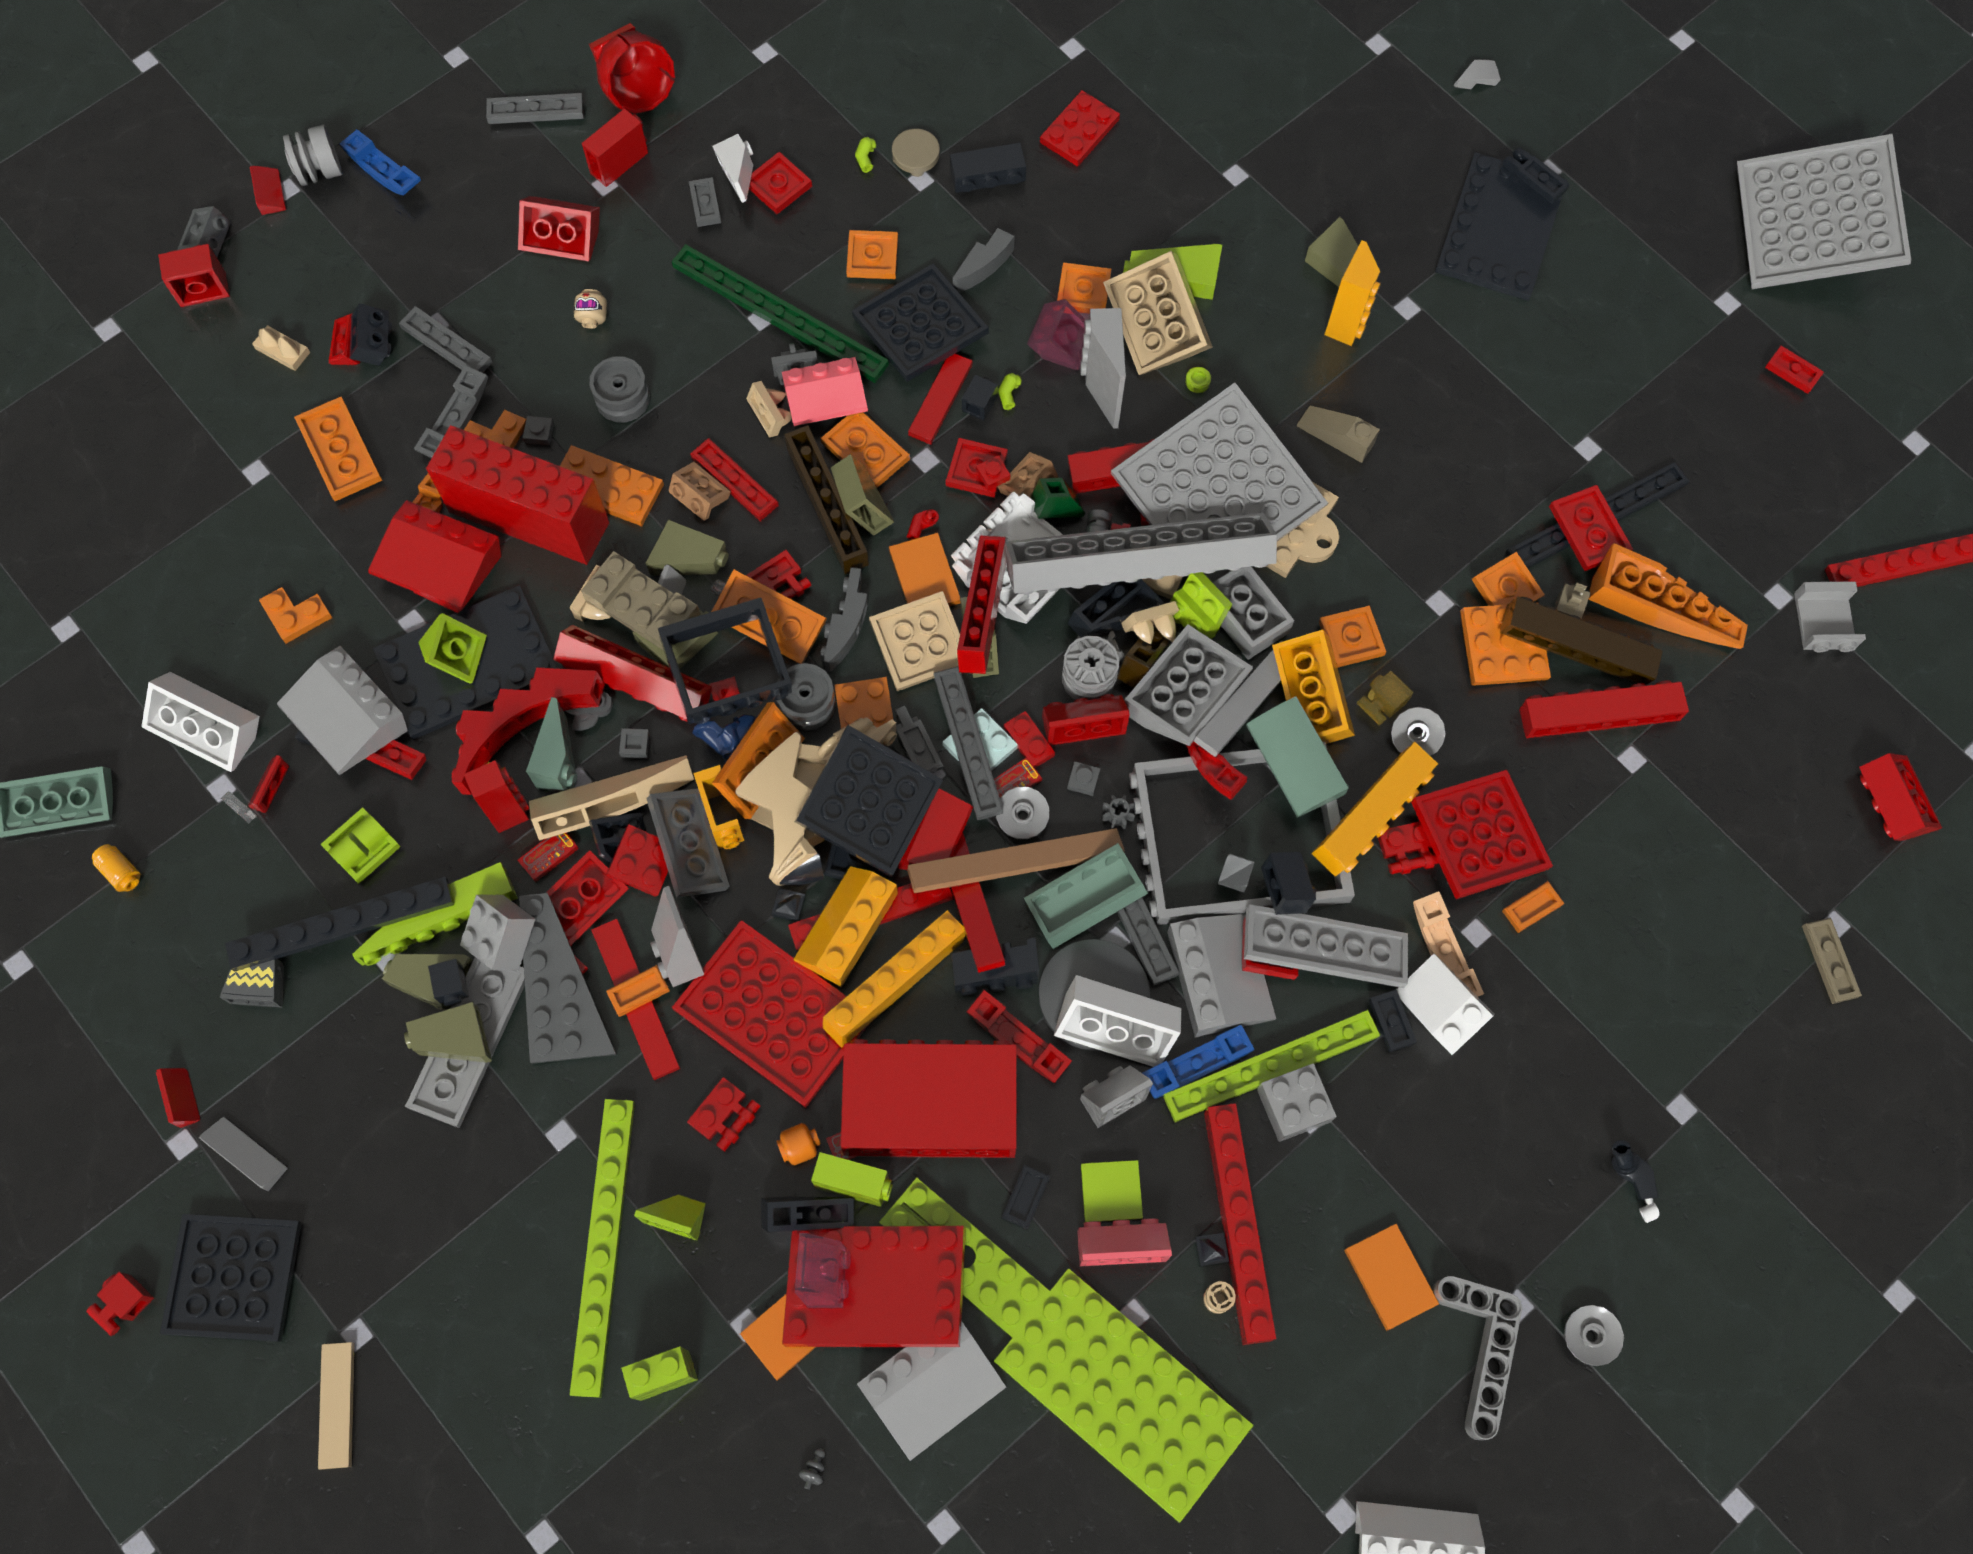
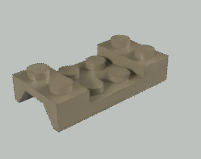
(636, 599)

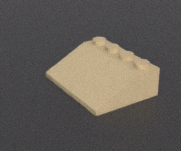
(1158, 313)

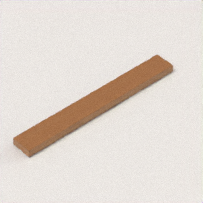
(1010, 861)

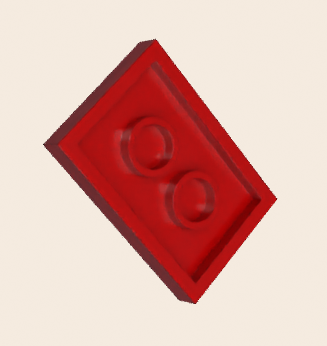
(1079, 128)
(1588, 525)

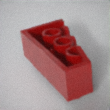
(497, 795)

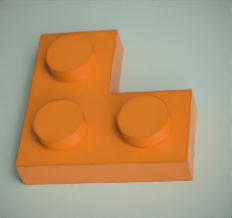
(505, 431)
(294, 620)

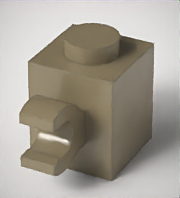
(1572, 600)

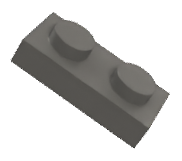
(704, 202)

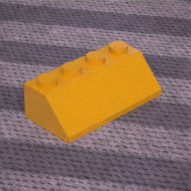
(1354, 297)
(1312, 676)
(847, 924)

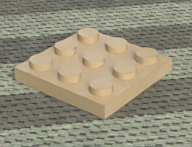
(917, 639)

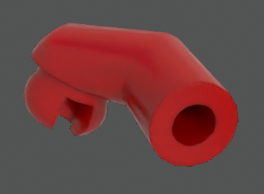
(922, 521)

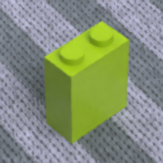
(851, 1180)
(659, 1373)

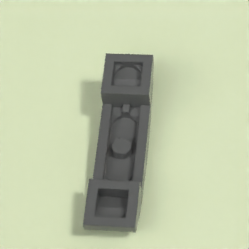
(457, 412)

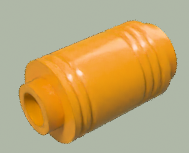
(116, 868)

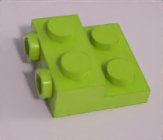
(1201, 605)

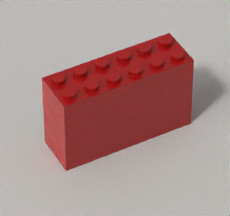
(518, 494)
(929, 1099)

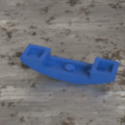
(378, 165)
(1199, 1062)

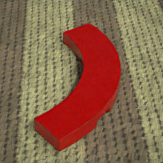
(1217, 771)

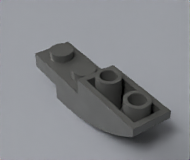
(847, 624)

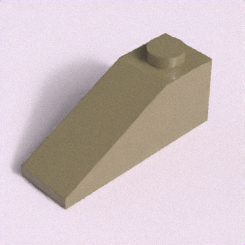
(1340, 430)

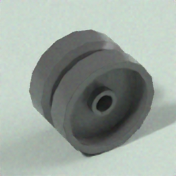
(619, 389)
(811, 698)

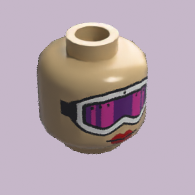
(590, 308)

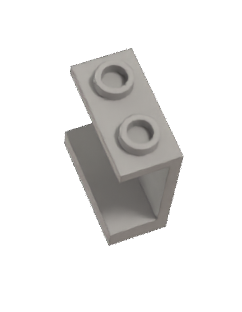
(1827, 616)

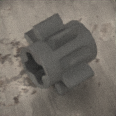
(1118, 820)

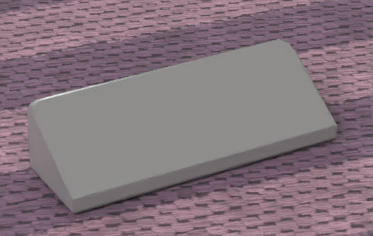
(244, 1153)

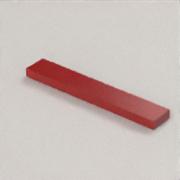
(977, 920)
(643, 1019)

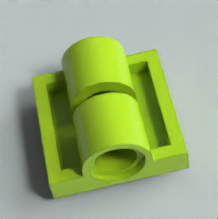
(360, 845)

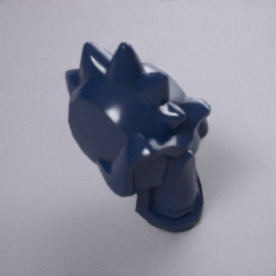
(727, 739)

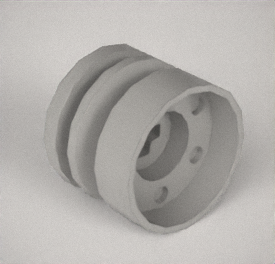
(312, 155)
(1087, 681)

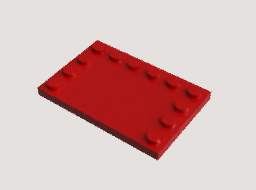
(766, 1012)
(900, 1290)

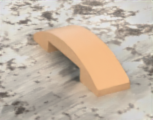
(1441, 940)

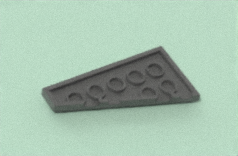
(558, 1001)

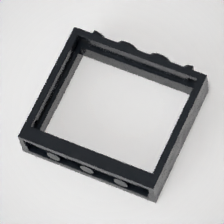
(712, 623)

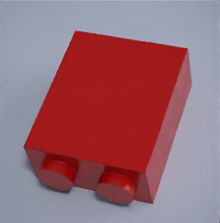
(615, 147)

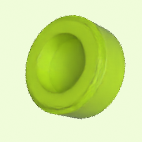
(1198, 379)

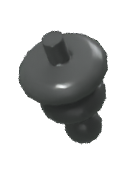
(814, 1467)

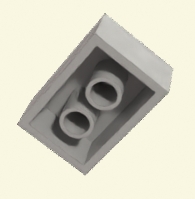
(1255, 613)

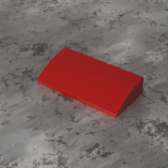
(584, 895)

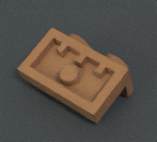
(1026, 475)
(697, 490)

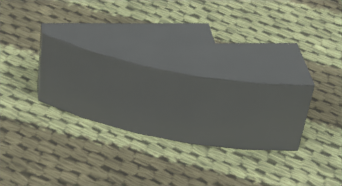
(984, 260)

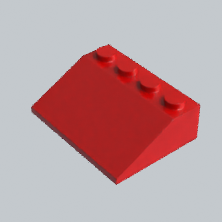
(435, 555)

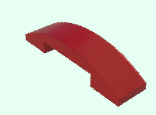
(1029, 1047)

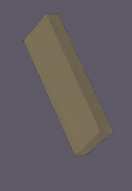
(1831, 960)

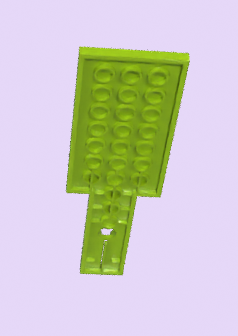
(1094, 1368)

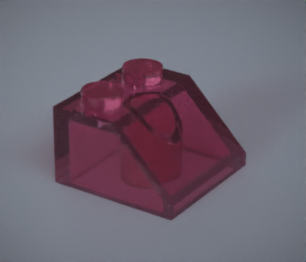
(1059, 334)
(821, 1271)

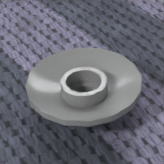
(1433, 730)
(1025, 800)
(1607, 1332)

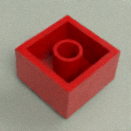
(193, 275)

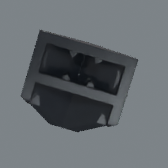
(609, 831)

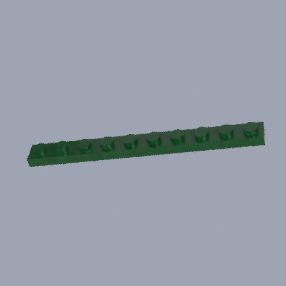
(778, 312)

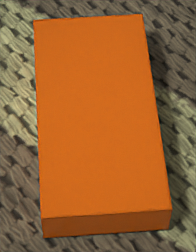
(1533, 907)
(637, 991)

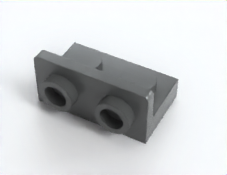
(205, 227)

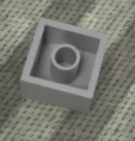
(497, 932)
(1296, 1102)

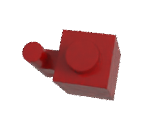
(123, 1298)

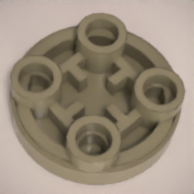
(915, 151)

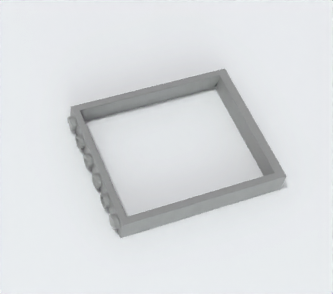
(1344, 887)

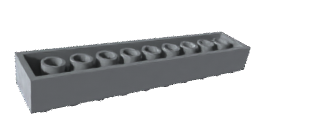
(1140, 553)

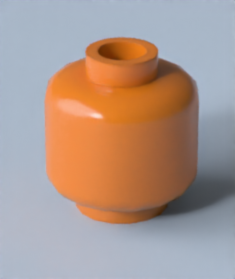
(798, 1144)

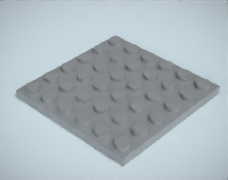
(1823, 212)
(1219, 466)

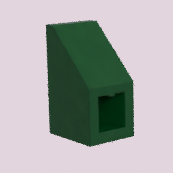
(1056, 499)

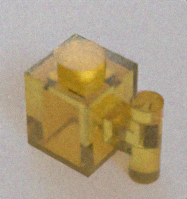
(1386, 694)

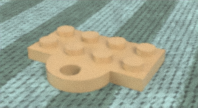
(1302, 541)

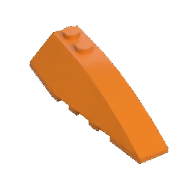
(1652, 596)

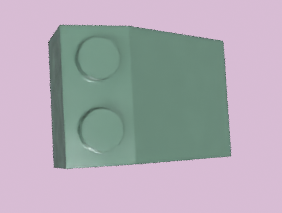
(552, 758)

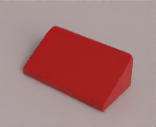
(267, 189)
(341, 342)
(268, 784)
(178, 1096)

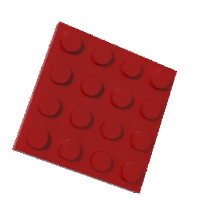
(1481, 834)

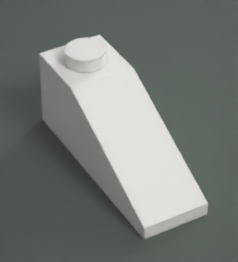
(736, 163)

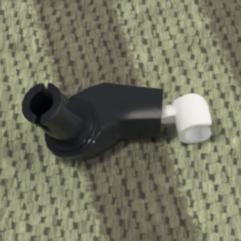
(1640, 1174)

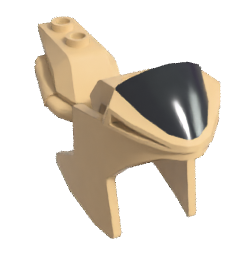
(780, 790)

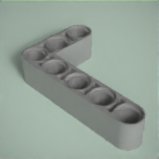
(1489, 1348)

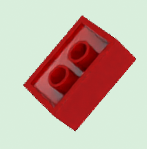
(557, 228)
(1085, 719)
(1899, 797)
(938, 830)

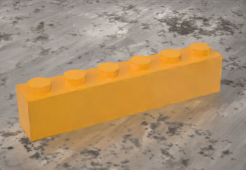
(1375, 809)
(893, 979)

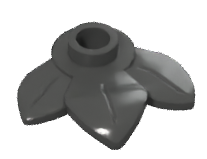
(587, 717)

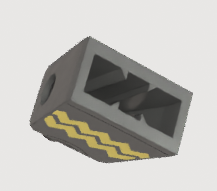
(256, 985)

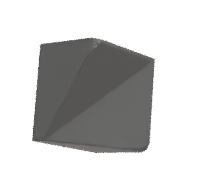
(1236, 872)

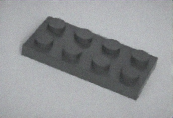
(687, 843)

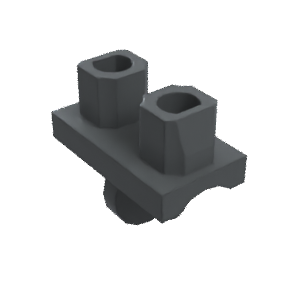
(792, 359)

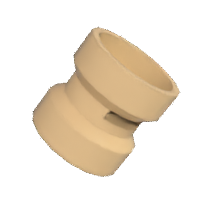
(1215, 1299)

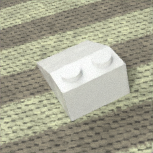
(1444, 1004)

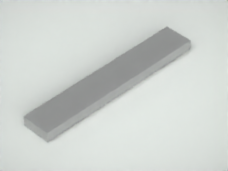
(1240, 706)

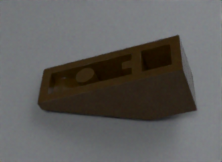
(1142, 658)

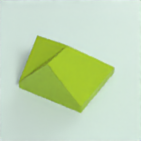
(453, 647)
(674, 1215)

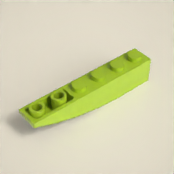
(398, 936)

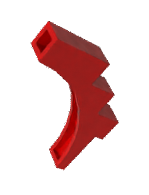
(514, 710)

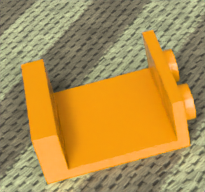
(726, 834)

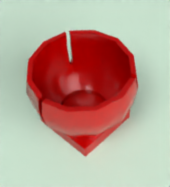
(633, 69)

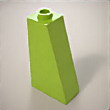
(1198, 263)

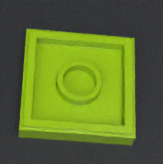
(1111, 1191)

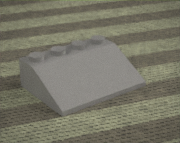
(1104, 360)
(1186, 686)
(342, 711)
(1212, 975)
(930, 1391)

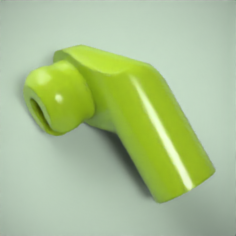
(865, 146)
(1005, 390)

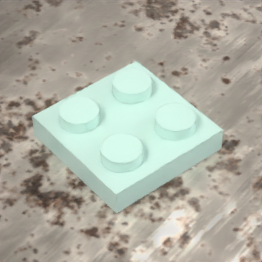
(996, 741)

